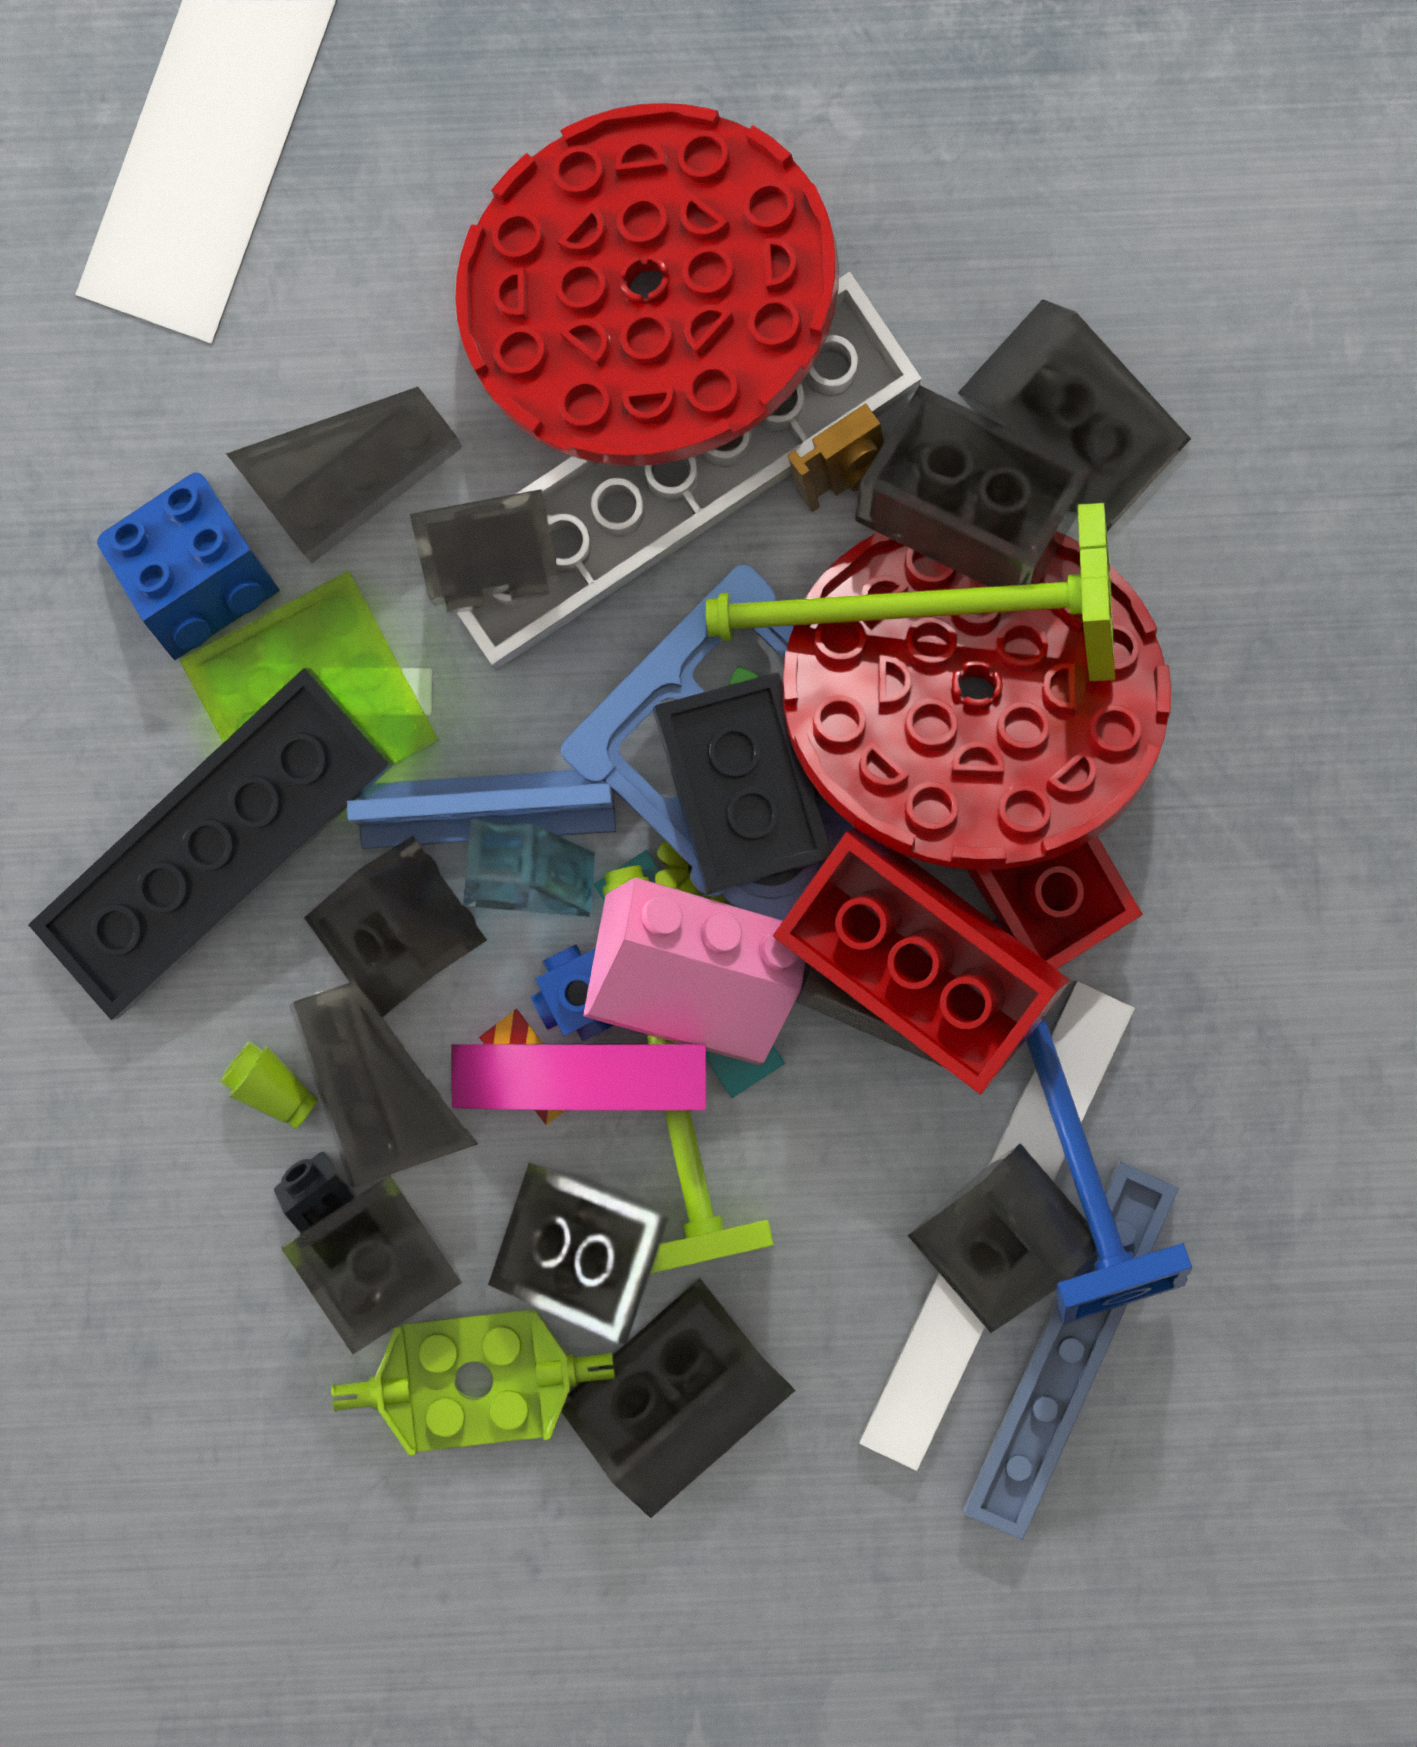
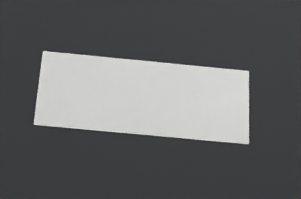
(203, 160)

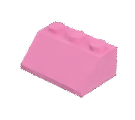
(692, 971)

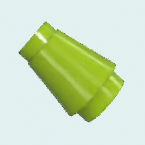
(268, 1085)

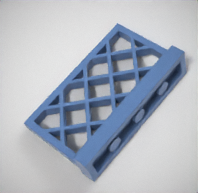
(443, 808)

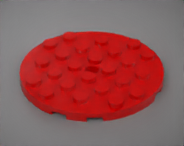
(710, 348)
(967, 777)

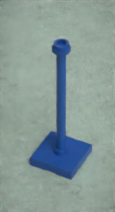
(1118, 1275)

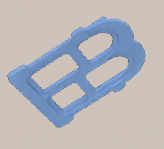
(665, 675)

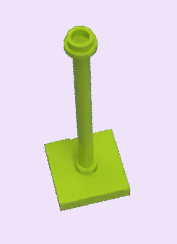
(1082, 594)
(704, 1233)

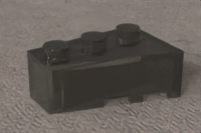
(346, 467)
(371, 1088)

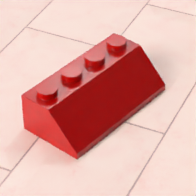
(921, 958)

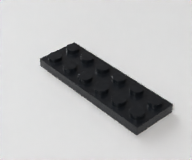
(211, 843)

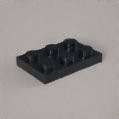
(741, 784)

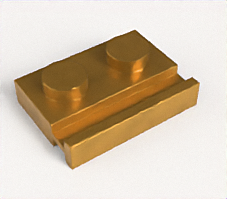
(838, 457)

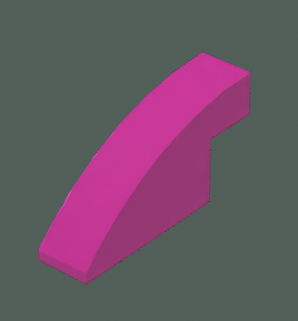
(579, 1076)

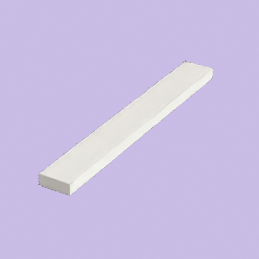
(945, 1326)

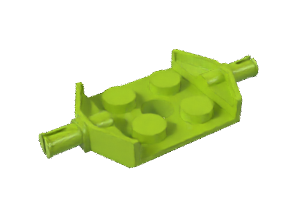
(429, 1411)

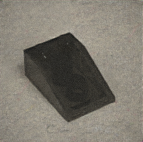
(1079, 399)
(578, 1251)

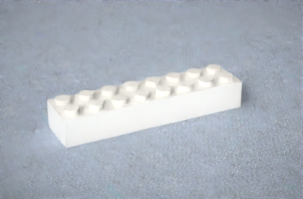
(626, 519)

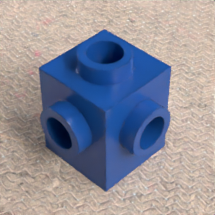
(553, 999)

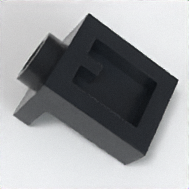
(312, 1191)

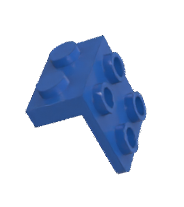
(185, 565)

